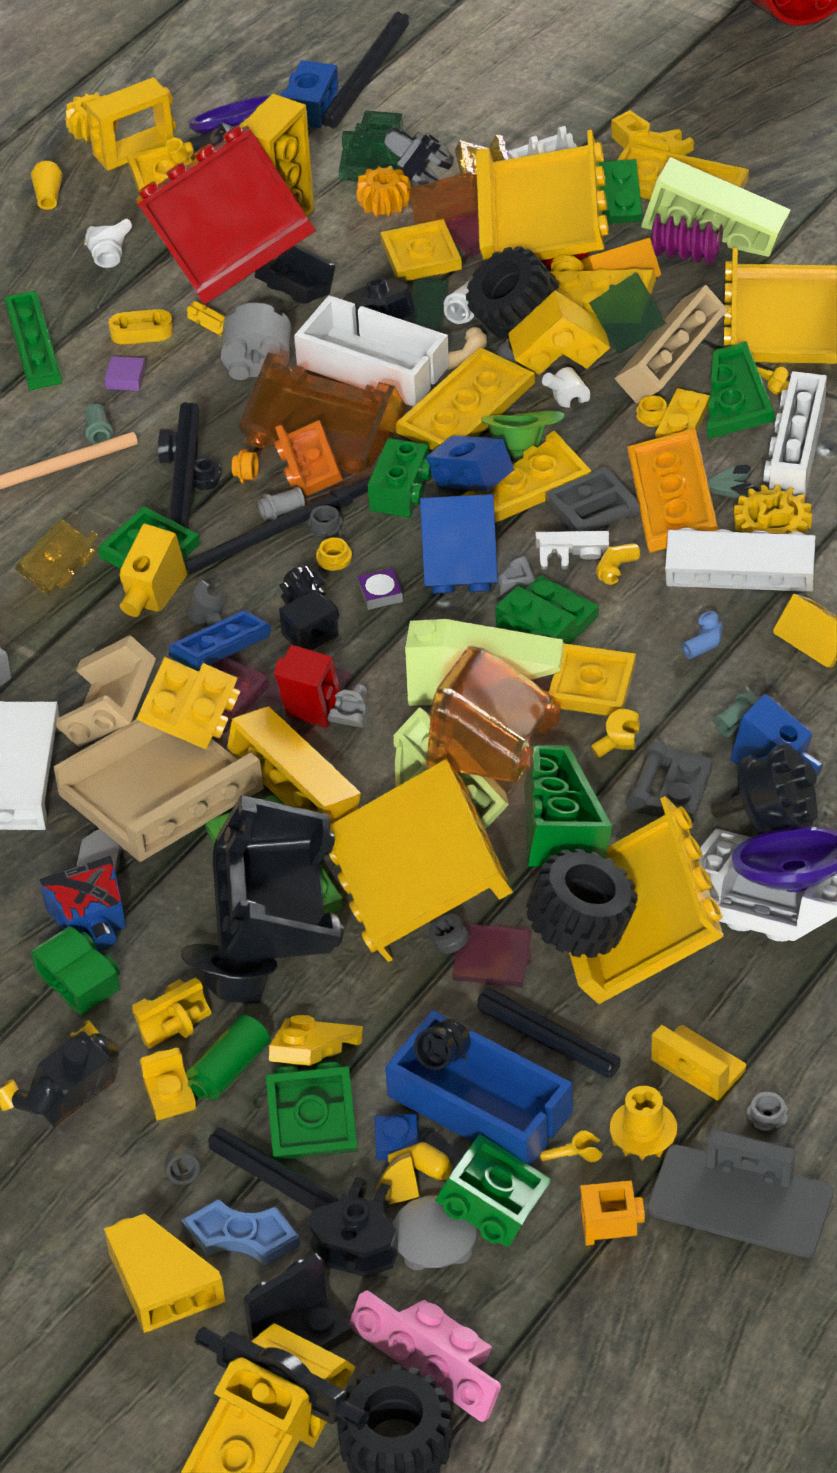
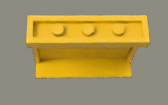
(543, 202)
(782, 311)
(414, 856)
(671, 912)

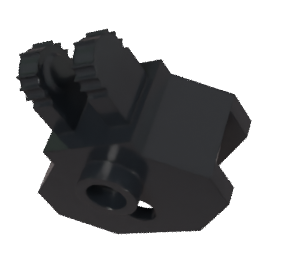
(417, 153)
(386, 297)
(356, 1228)

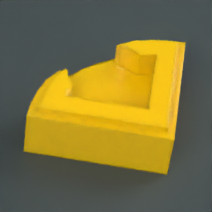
(401, 1178)

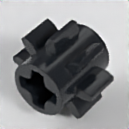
(300, 582)

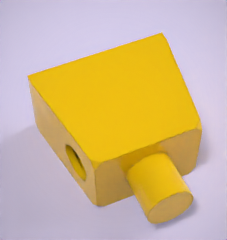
(151, 571)

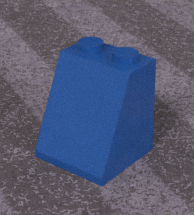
(458, 543)

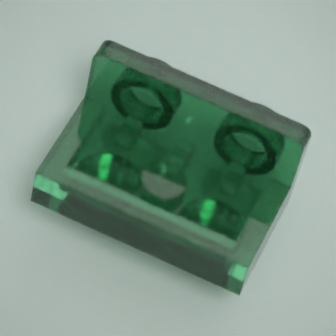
(364, 151)

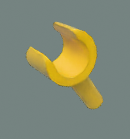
(775, 379)
(579, 1145)

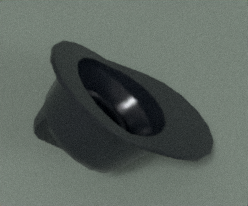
(229, 979)

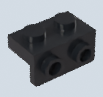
(298, 274)

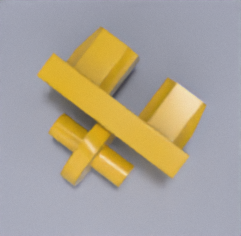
(172, 1012)

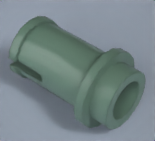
(97, 426)
(733, 715)

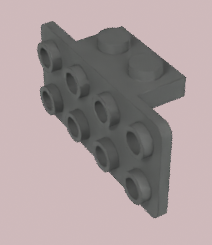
(742, 1193)

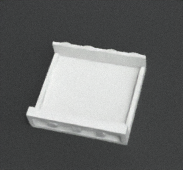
(25, 762)

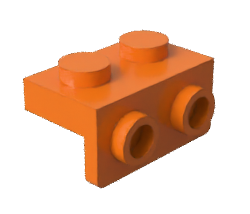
(309, 458)

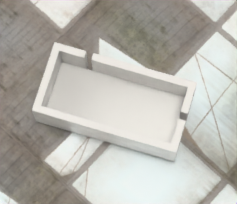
(384, 352)

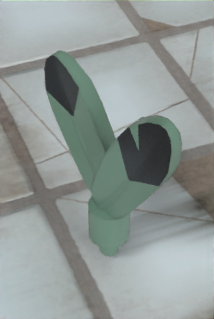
(729, 482)

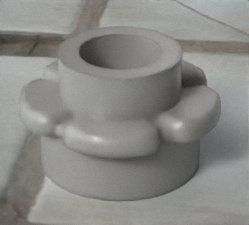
(767, 1104)

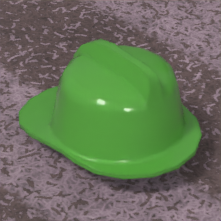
(521, 430)

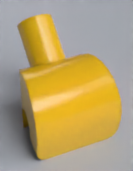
(621, 732)

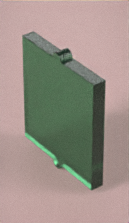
(627, 313)

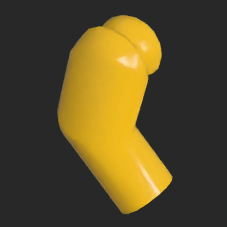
(607, 568)
(426, 1159)

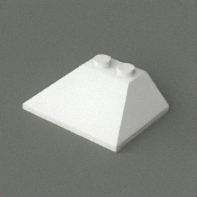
(759, 908)

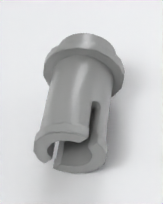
(280, 503)

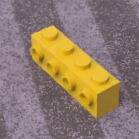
(292, 765)

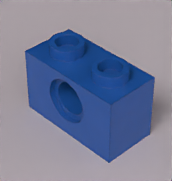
(314, 86)
(470, 463)

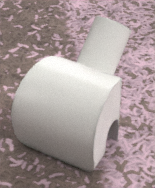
(566, 386)

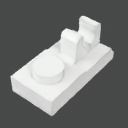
(583, 543)

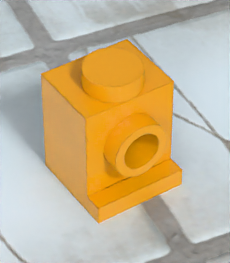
(610, 1211)

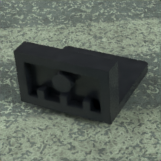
(297, 1304)

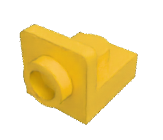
(167, 1083)

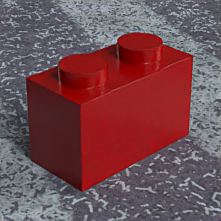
(307, 685)

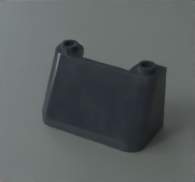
(272, 883)

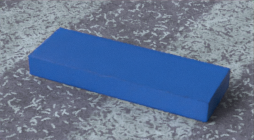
(219, 640)

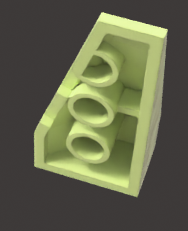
(439, 643)

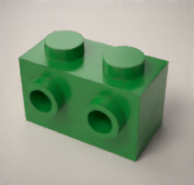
(399, 478)

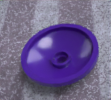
(229, 114)
(788, 858)

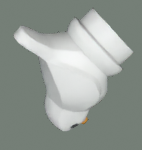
(106, 242)

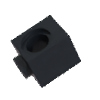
(309, 621)

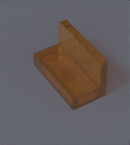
(444, 198)

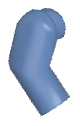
(708, 637)

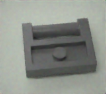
(589, 494)
(683, 784)

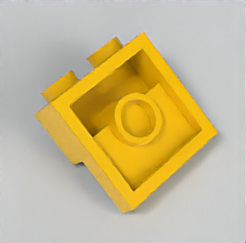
(189, 702)

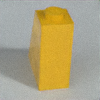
(161, 1273)

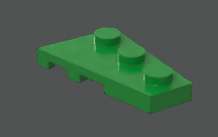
(736, 392)

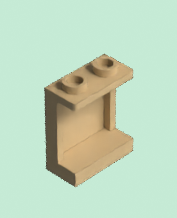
(117, 684)

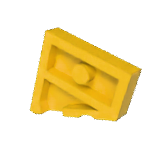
(308, 1041)

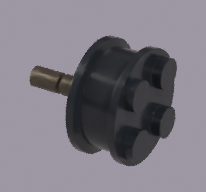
(774, 791)

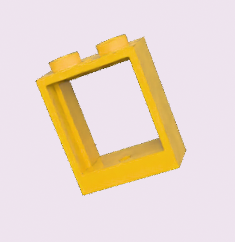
(124, 103)

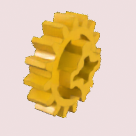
(772, 512)

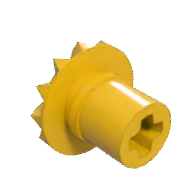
(643, 1124)

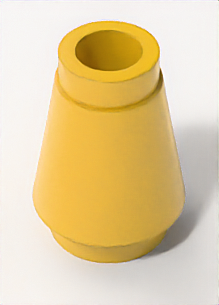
(46, 183)

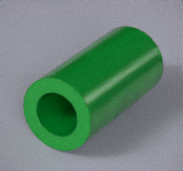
(227, 1057)

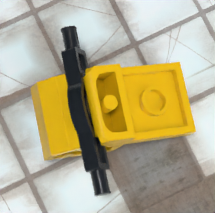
(270, 1400)

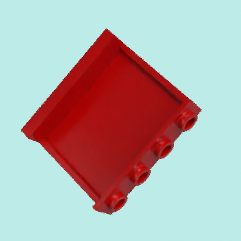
(224, 213)

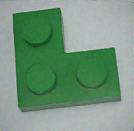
(120, 542)

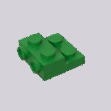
(622, 191)
(546, 611)
(311, 1111)
(492, 1191)

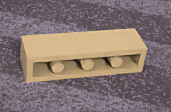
(671, 344)

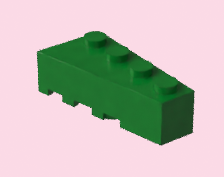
(561, 808)

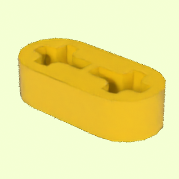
(140, 326)

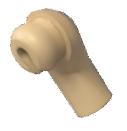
(475, 339)

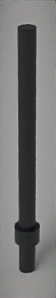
(339, 498)

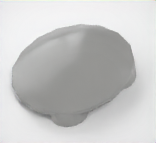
(430, 1236)

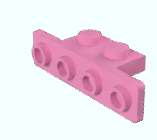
(434, 1345)

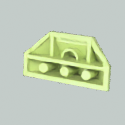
(411, 760)

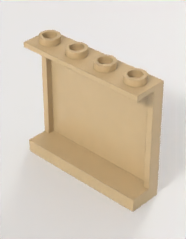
(153, 786)

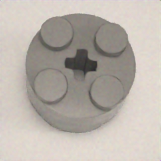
(250, 336)

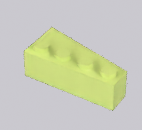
(747, 219)

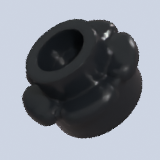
(206, 474)

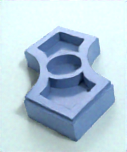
(259, 1234)

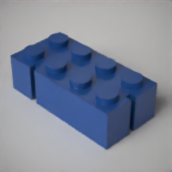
(485, 1095)

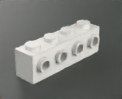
(797, 433)
(740, 560)

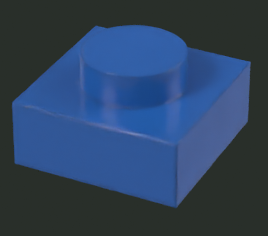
(394, 1133)

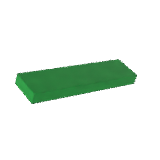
(32, 340)

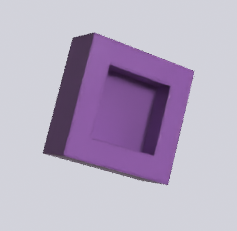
(125, 373)

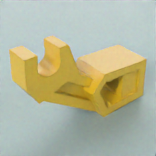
(635, 130)

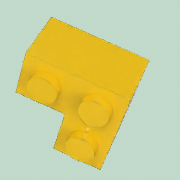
(558, 329)

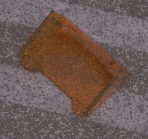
(352, 417)
(487, 716)

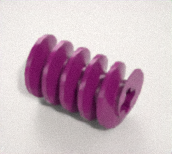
(686, 240)

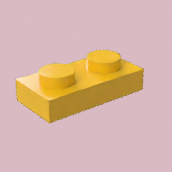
(683, 413)

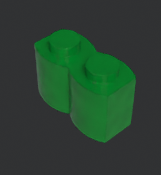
(76, 969)

